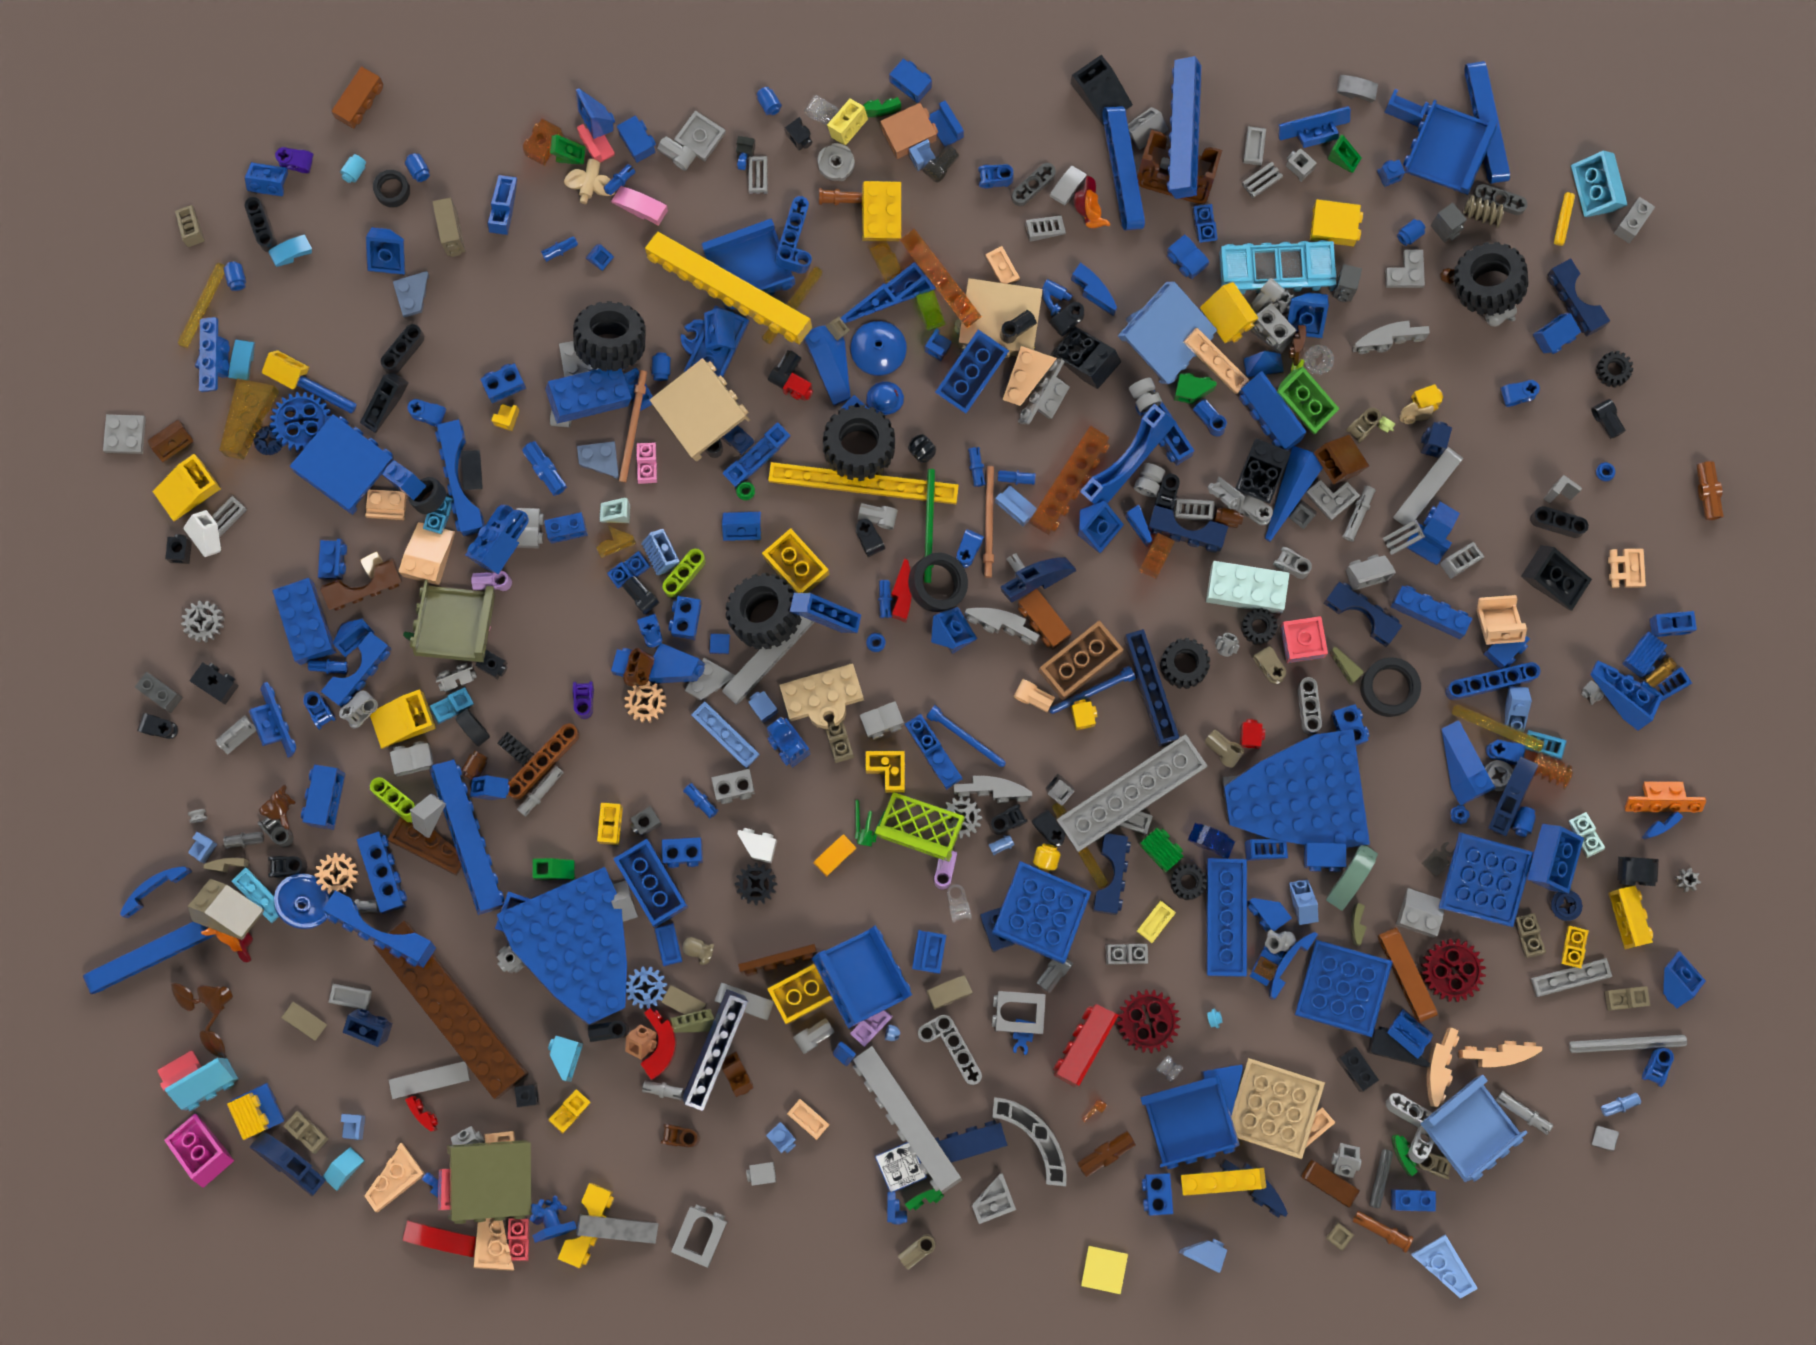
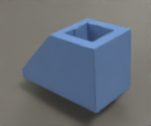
(1517, 707)
(1304, 902)

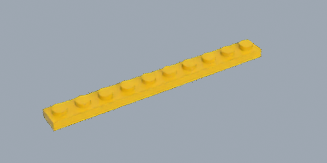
(879, 485)

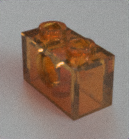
(541, 152)
(1157, 555)

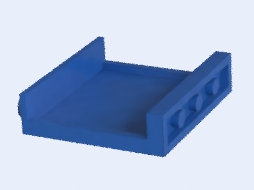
(1449, 148)
(751, 257)
(341, 463)
(862, 976)
(1191, 1122)

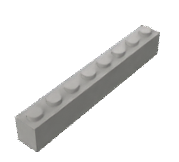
(907, 1120)

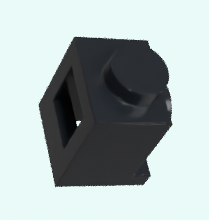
(798, 134)
(496, 671)

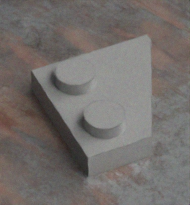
(711, 681)
(993, 1201)

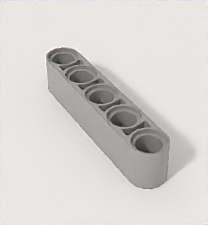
(1428, 487)

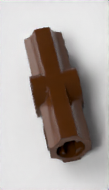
(1106, 1154)

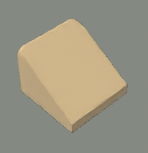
(370, 561)

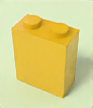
(1336, 222)
(1229, 313)

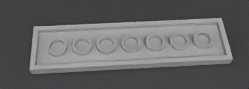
(1131, 793)

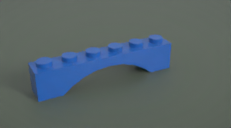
(1152, 430)
(452, 441)
(411, 946)

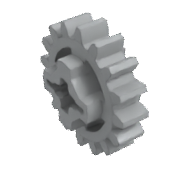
(204, 629)
(967, 811)

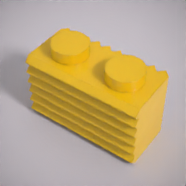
(248, 1115)

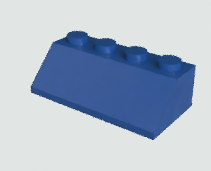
(1271, 412)

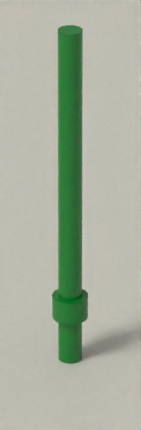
(929, 522)

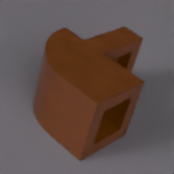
(736, 1074)

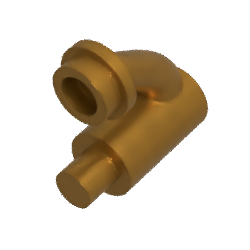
(1661, 672)

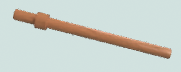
(640, 390)
(988, 557)

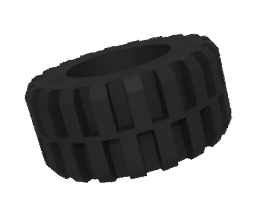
(1491, 298)
(609, 319)
(858, 420)
(748, 596)

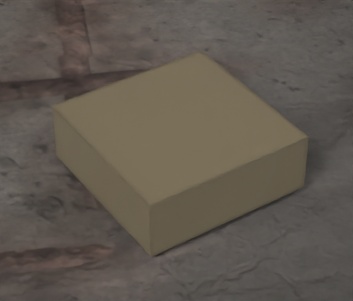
(837, 328)
(1339, 1236)

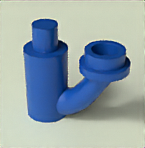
(1057, 291)

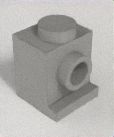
(1302, 158)

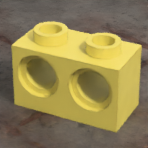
(847, 122)

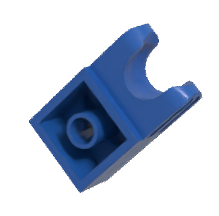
(498, 538)
(788, 742)

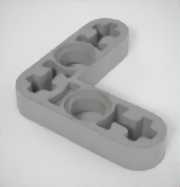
(1404, 1114)

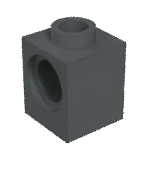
(646, 813)

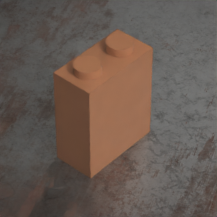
(908, 129)

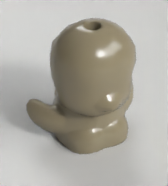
(697, 948)

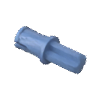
(1621, 1104)

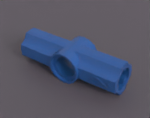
(544, 468)

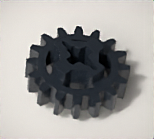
(749, 890)

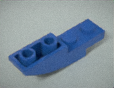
(933, 751)

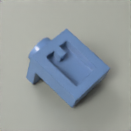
(782, 1138)

